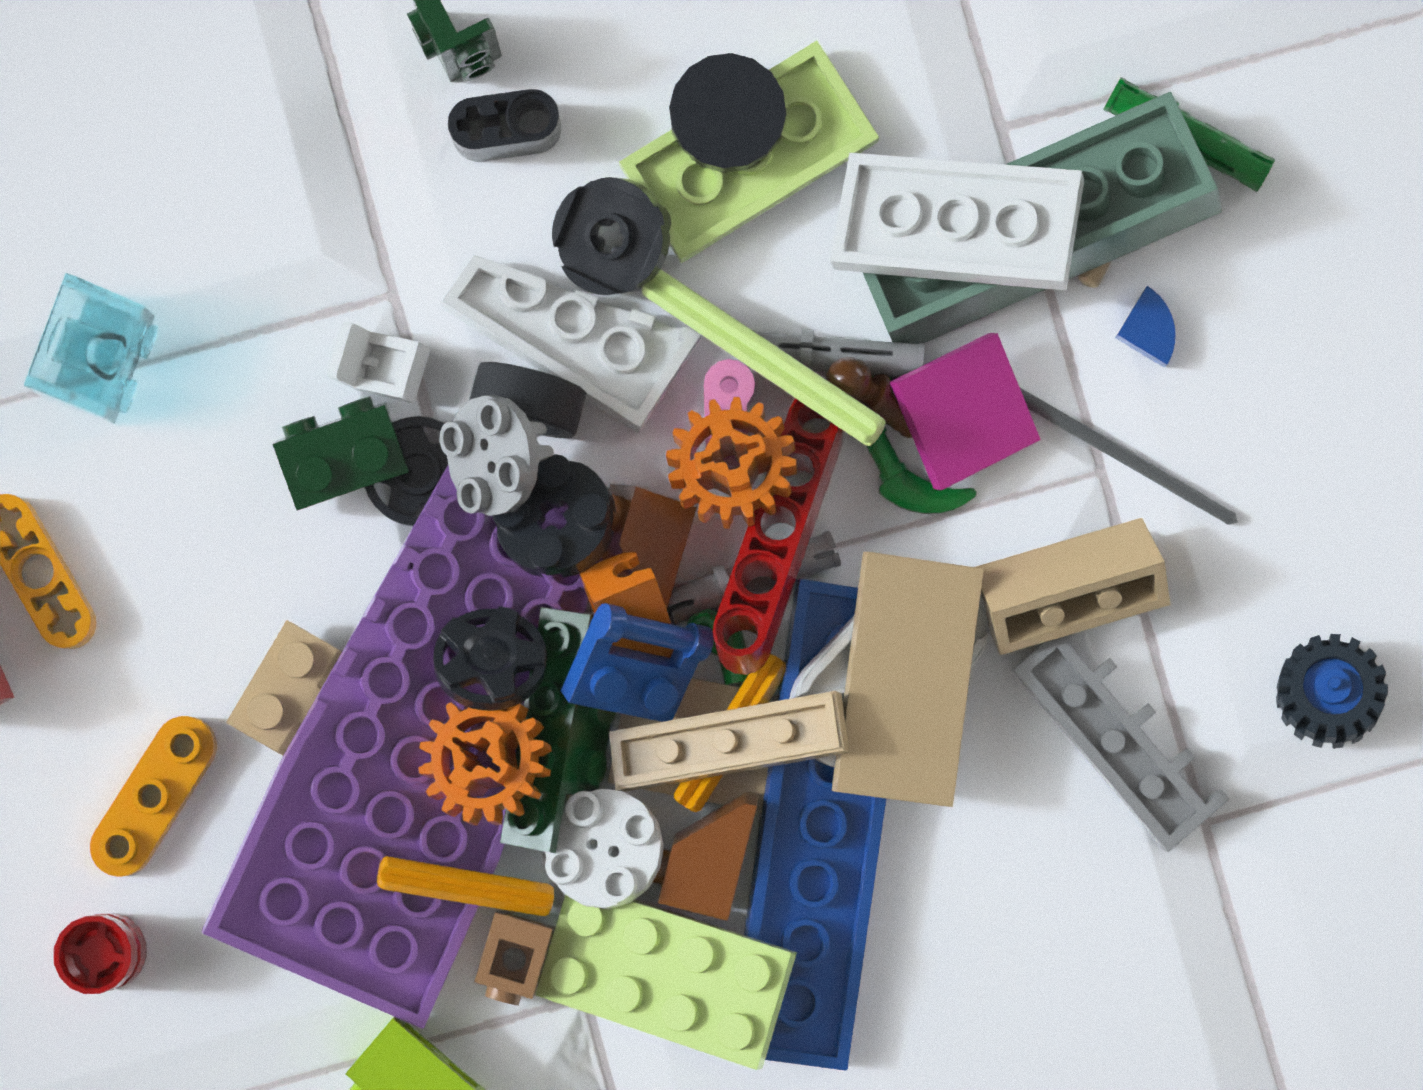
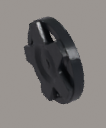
(425, 465)
(490, 658)

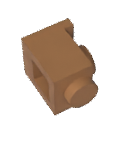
(513, 932)

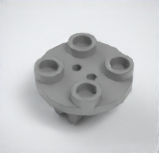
(493, 455)

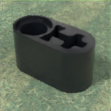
(488, 109)

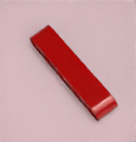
(776, 558)

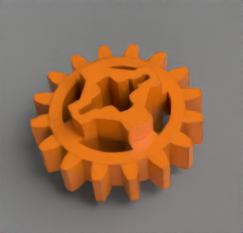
(711, 471)
(470, 777)

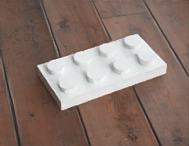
(957, 221)

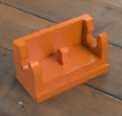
(635, 593)

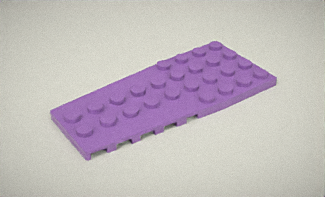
(353, 785)

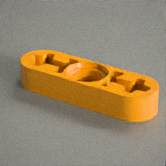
(74, 601)

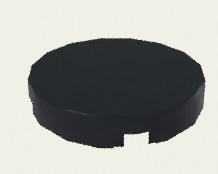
(727, 112)

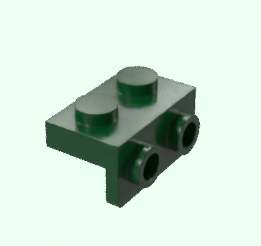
(461, 53)
(339, 454)

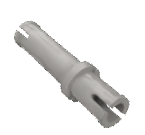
(819, 353)
(709, 590)

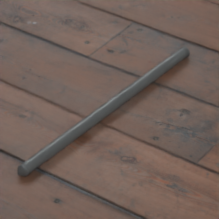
(1128, 458)

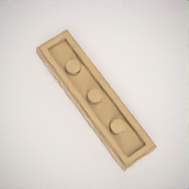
(729, 741)

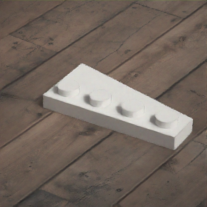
(611, 353)

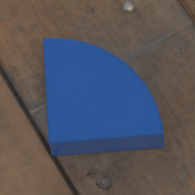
(1150, 328)

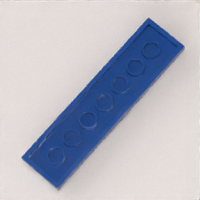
(815, 867)

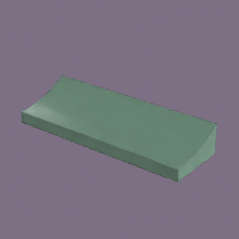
(1138, 188)

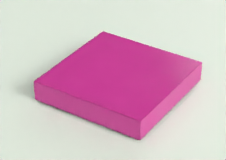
(965, 411)

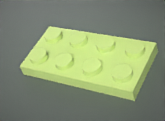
(816, 138)
(669, 977)

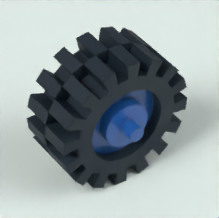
(1331, 691)

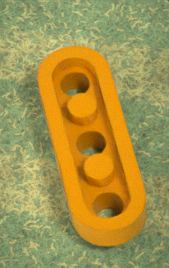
(174, 777)

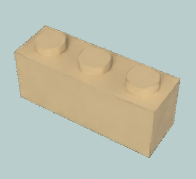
(1073, 586)

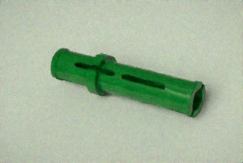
(1217, 148)

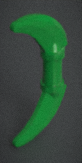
(909, 490)

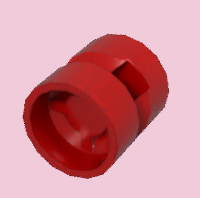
(99, 953)

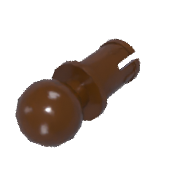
(874, 392)

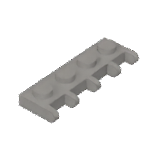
(1115, 742)

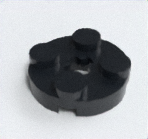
(643, 227)
(587, 527)

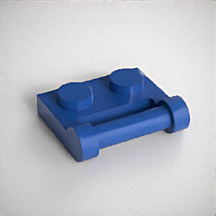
(631, 679)

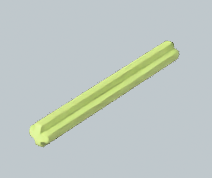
(765, 358)

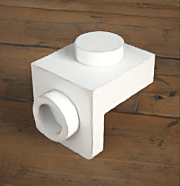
(377, 363)

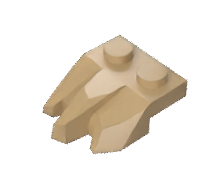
(284, 687)

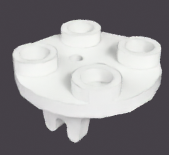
(594, 875)

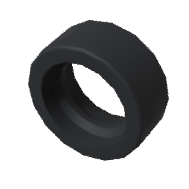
(537, 393)

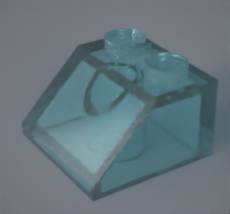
(91, 350)

